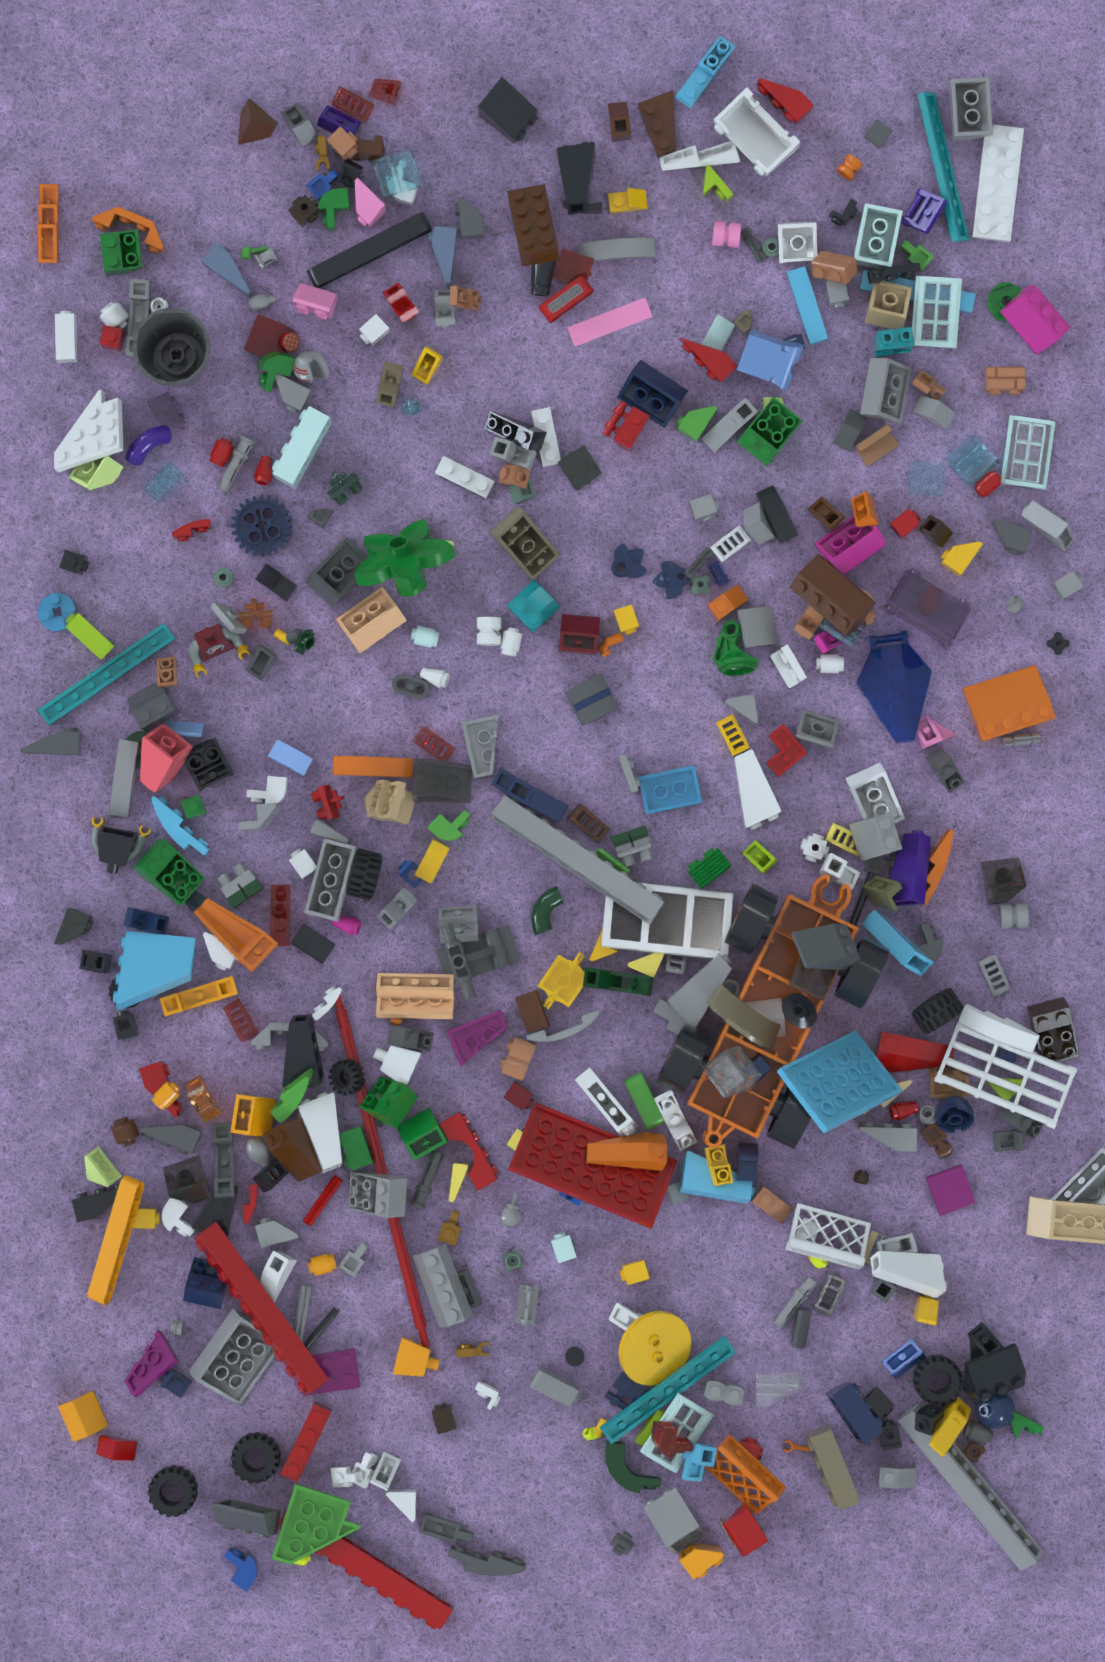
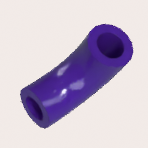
(146, 442)

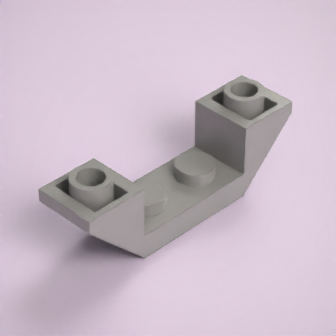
(264, 1038)

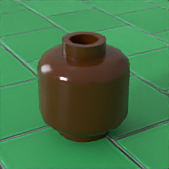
(125, 1131)

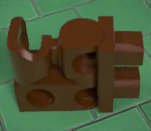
(368, 149)

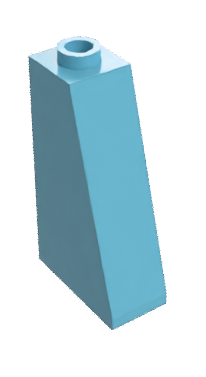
(898, 944)
(698, 1181)

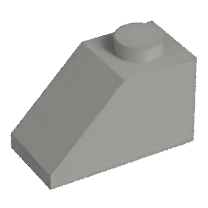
(293, 394)
(274, 1232)
(896, 1476)

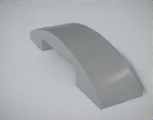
(619, 249)
(138, 310)
(541, 1036)

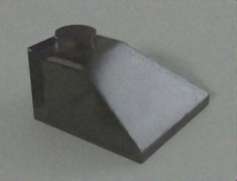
(1002, 880)
(187, 1180)

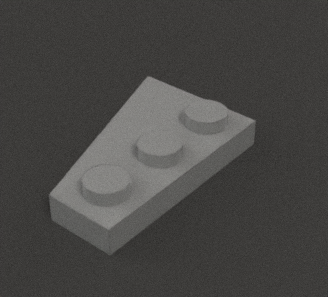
(480, 743)

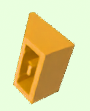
(252, 1115)
(699, 1558)

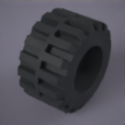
(364, 874)
(937, 1010)
(949, 1392)
(255, 1474)
(182, 1477)

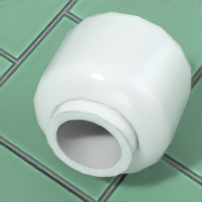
(114, 315)

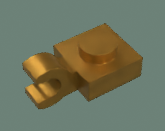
(321, 148)
(450, 1231)
(467, 1350)

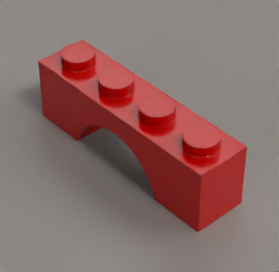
(457, 1129)
(306, 1441)

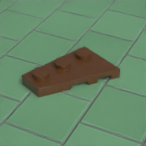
(660, 122)

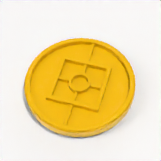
(654, 1347)

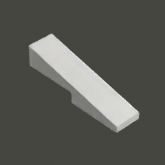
(690, 157)

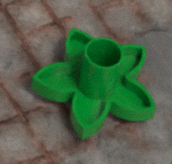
(403, 558)

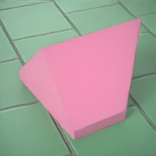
(931, 732)

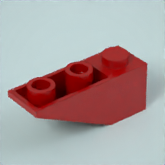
(789, 100)
(715, 361)
(154, 1077)

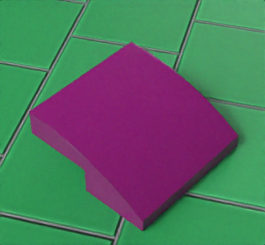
(950, 1190)

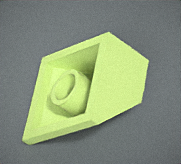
(96, 473)

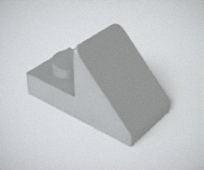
(901, 1243)

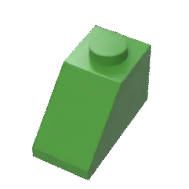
(696, 422)

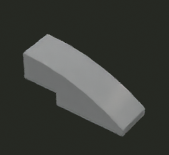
(666, 1011)

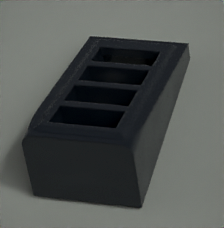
(265, 1181)

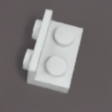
(788, 666)

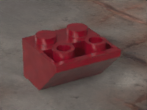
(579, 634)

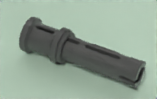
(424, 1188)

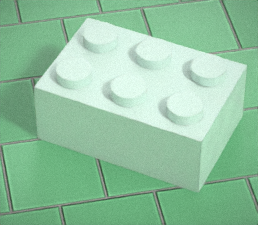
(877, 236)

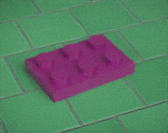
(340, 1369)

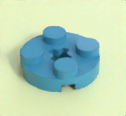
(46, 612)

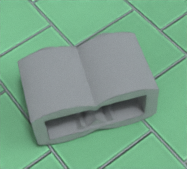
(718, 1391)

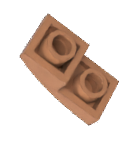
(464, 298)
(167, 672)

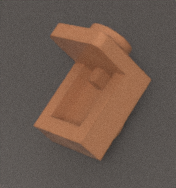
(514, 476)

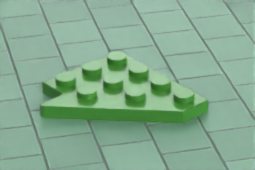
(311, 1523)

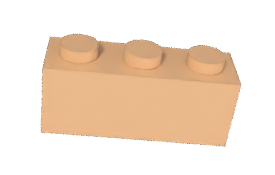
(371, 619)

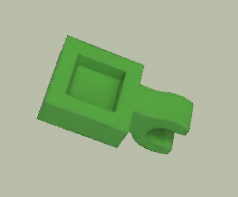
(917, 255)

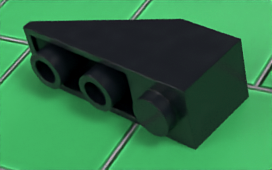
(515, 431)
(93, 1205)

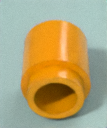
(166, 1095)
(322, 1264)

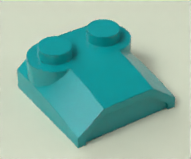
(533, 606)

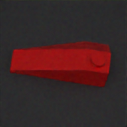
(906, 1053)

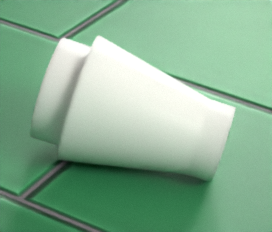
(436, 677)

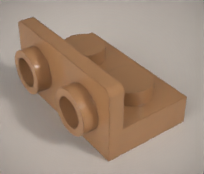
(939, 1090)

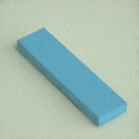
(807, 305)

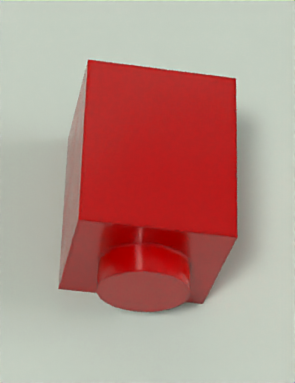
(112, 338)
(905, 523)

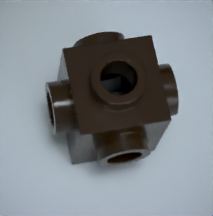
(303, 217)

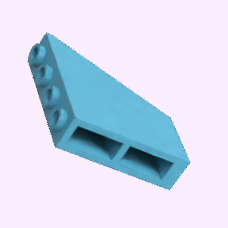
(152, 966)

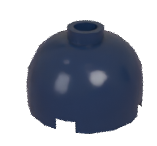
(954, 1114)
(996, 1411)

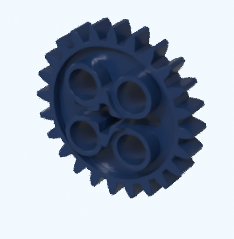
(245, 530)

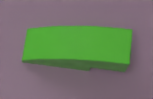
(291, 1096)

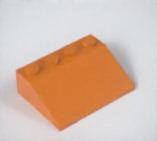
(1008, 703)

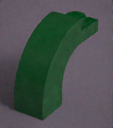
(618, 981)
(622, 1474)

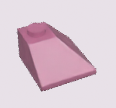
(368, 205)

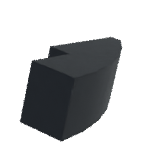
(777, 514)

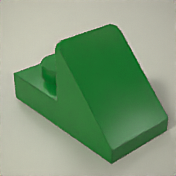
(1020, 1420)

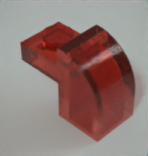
(666, 1440)

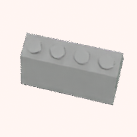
(331, 880)
(442, 1286)

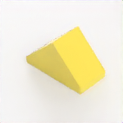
(647, 965)

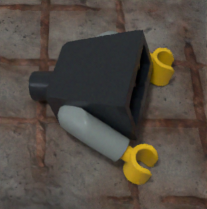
(116, 845)

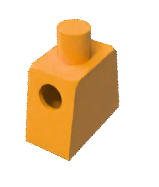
(413, 1359)

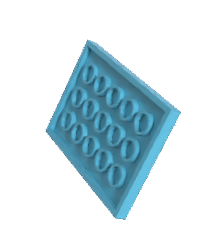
(839, 1081)

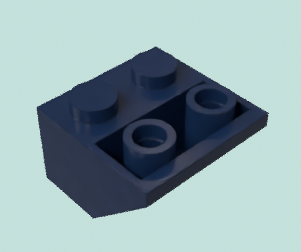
(204, 1285)

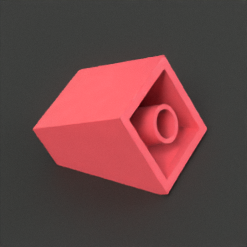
(162, 757)

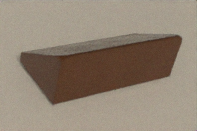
(532, 1011)

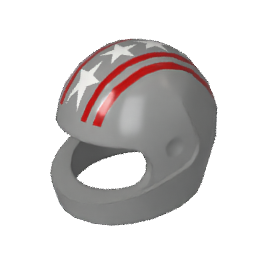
(310, 366)

